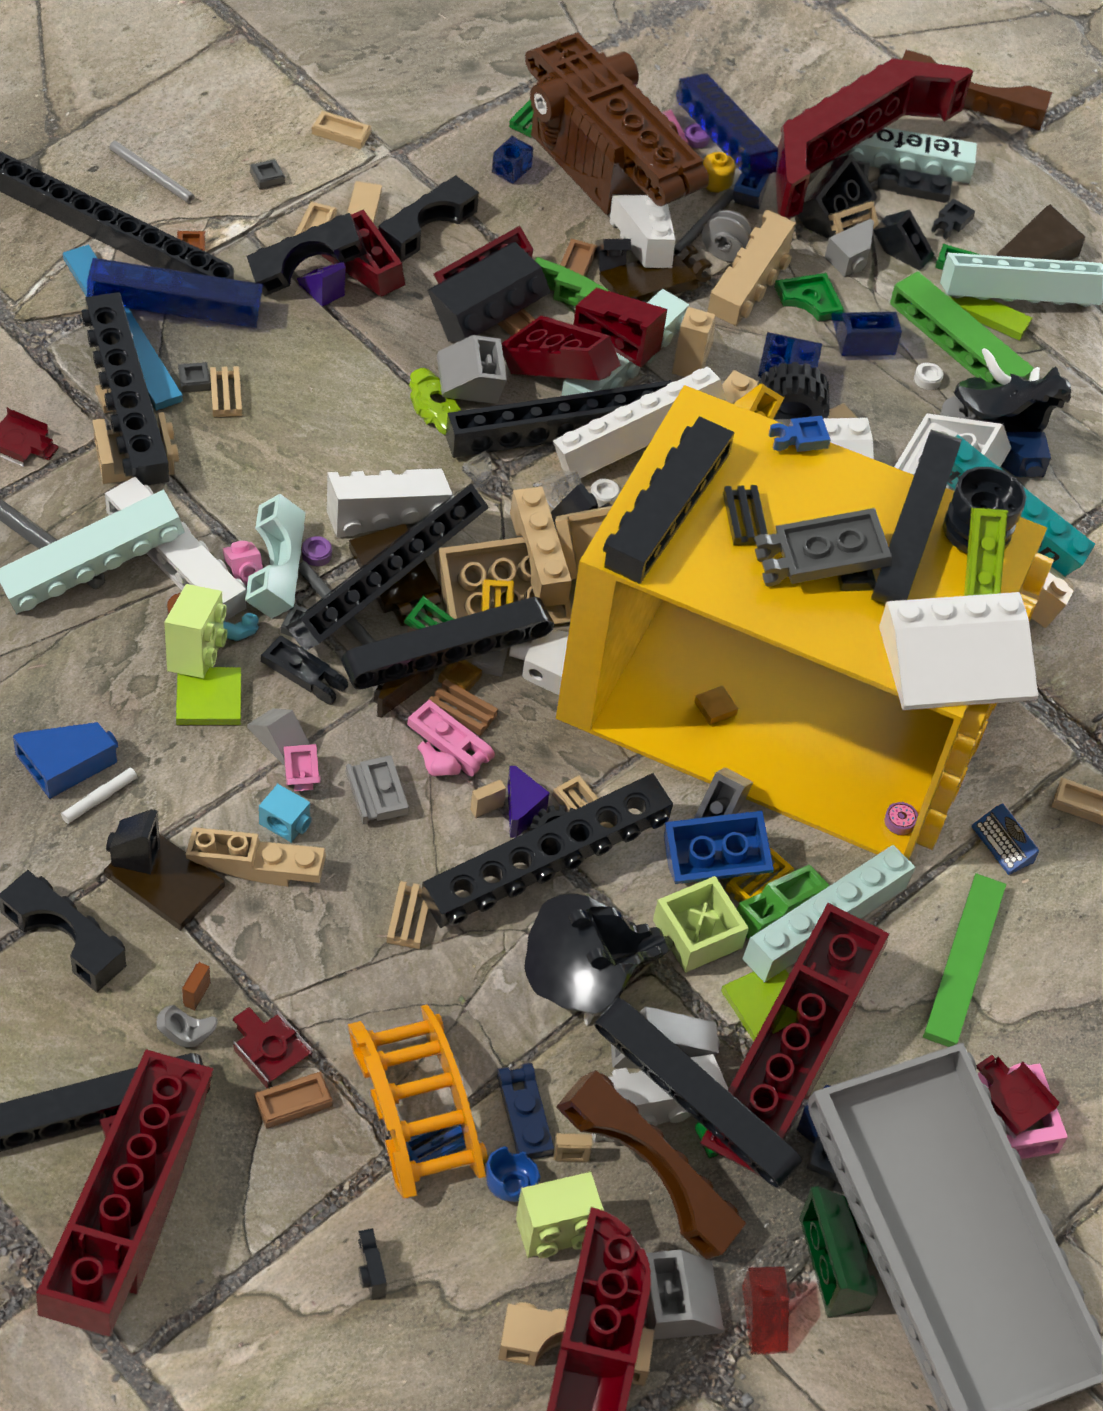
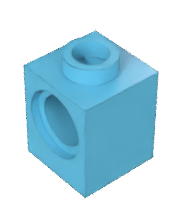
(285, 813)

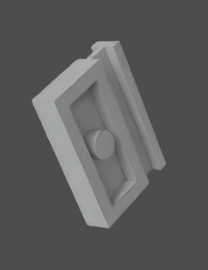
(377, 789)

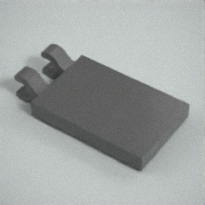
(823, 548)

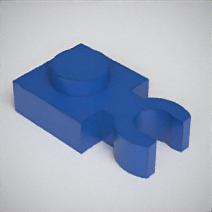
(804, 433)

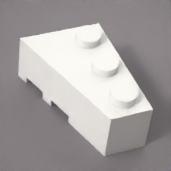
(647, 227)

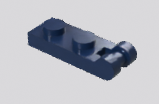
(525, 1111)

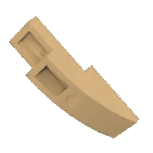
(254, 860)

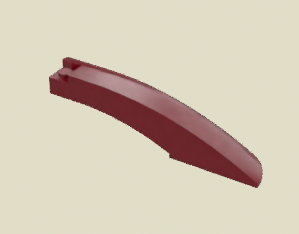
(602, 1320)

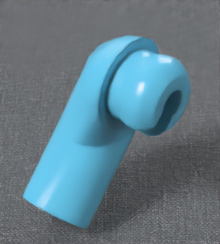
(242, 629)

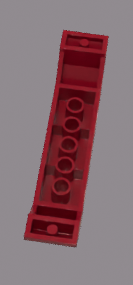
(859, 112)

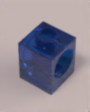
(512, 159)

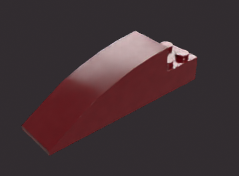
(824, 993)
(125, 1196)

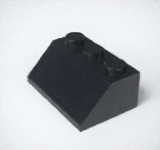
(835, 189)

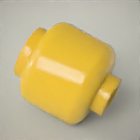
(721, 171)

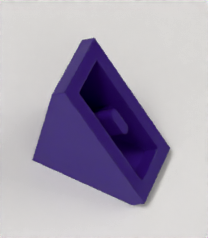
(325, 283)
(524, 800)

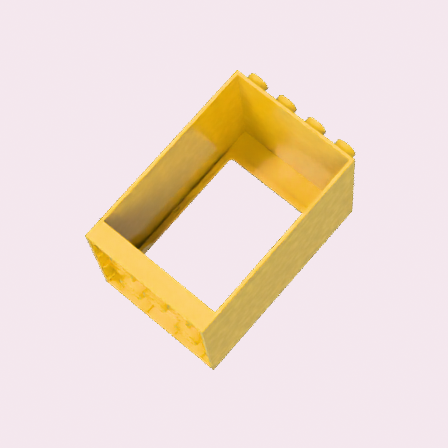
(799, 659)

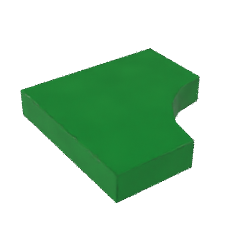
(810, 293)

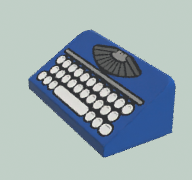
(1006, 839)

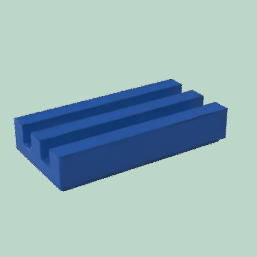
(435, 1143)

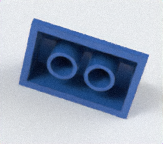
(717, 847)

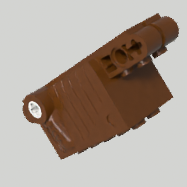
(605, 126)

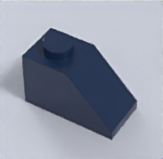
(1028, 454)

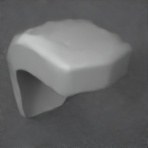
(183, 1028)

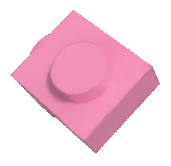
(243, 560)
(301, 766)

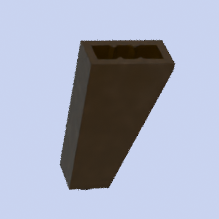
(1046, 237)

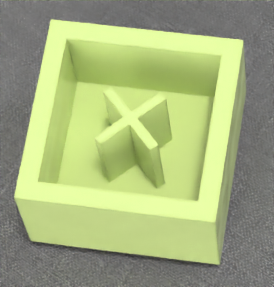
(195, 631)
(700, 923)
(556, 1214)

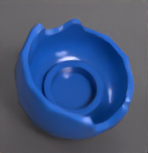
(509, 1173)

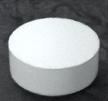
(928, 376)
(605, 491)

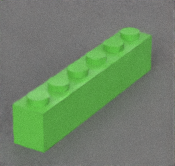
(954, 328)

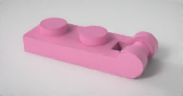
(450, 737)

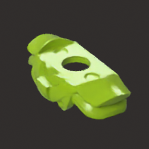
(423, 385)

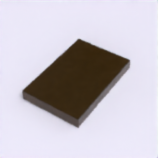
(174, 888)

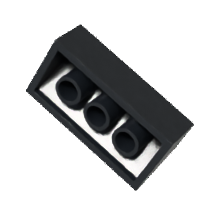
(488, 292)

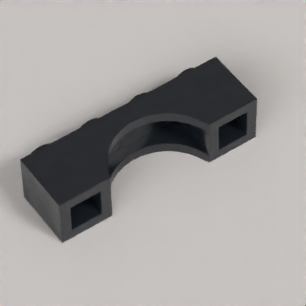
(449, 202)
(276, 263)
(34, 904)

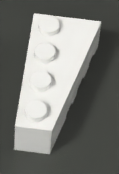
(383, 500)
(653, 1101)

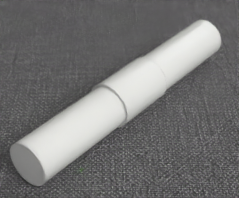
(99, 795)

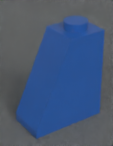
(65, 755)

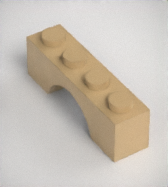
(547, 562)
(534, 1331)

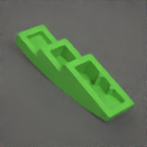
(567, 285)

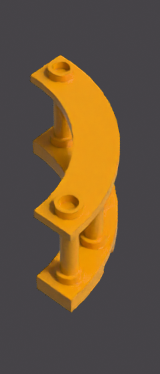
(386, 1095)

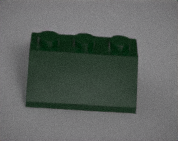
(837, 1254)

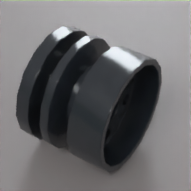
(982, 489)

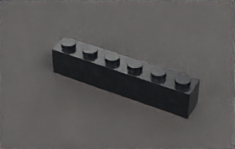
(668, 499)

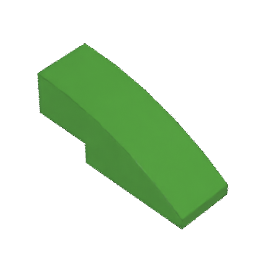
(780, 898)

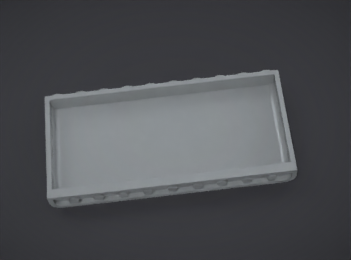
(959, 1235)

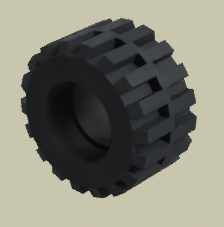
(803, 390)

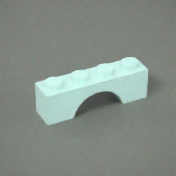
(282, 530)

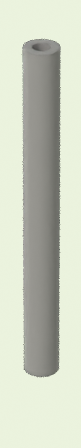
(152, 172)

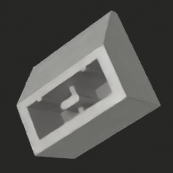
(472, 369)
(682, 1296)

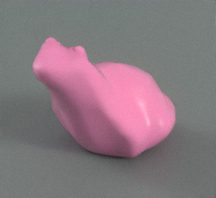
(438, 762)

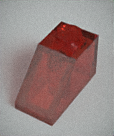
(766, 1309)

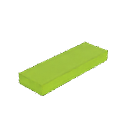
(996, 315)
(985, 551)

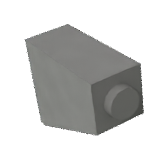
(690, 1034)

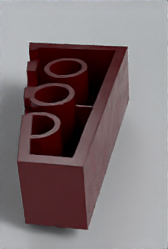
(560, 351)

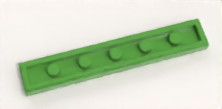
(964, 961)

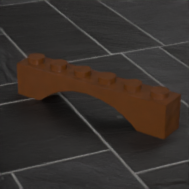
(1017, 105)
(702, 1214)

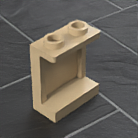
(108, 455)
(576, 533)

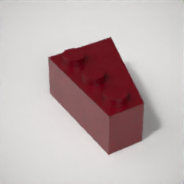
(380, 267)
(631, 323)

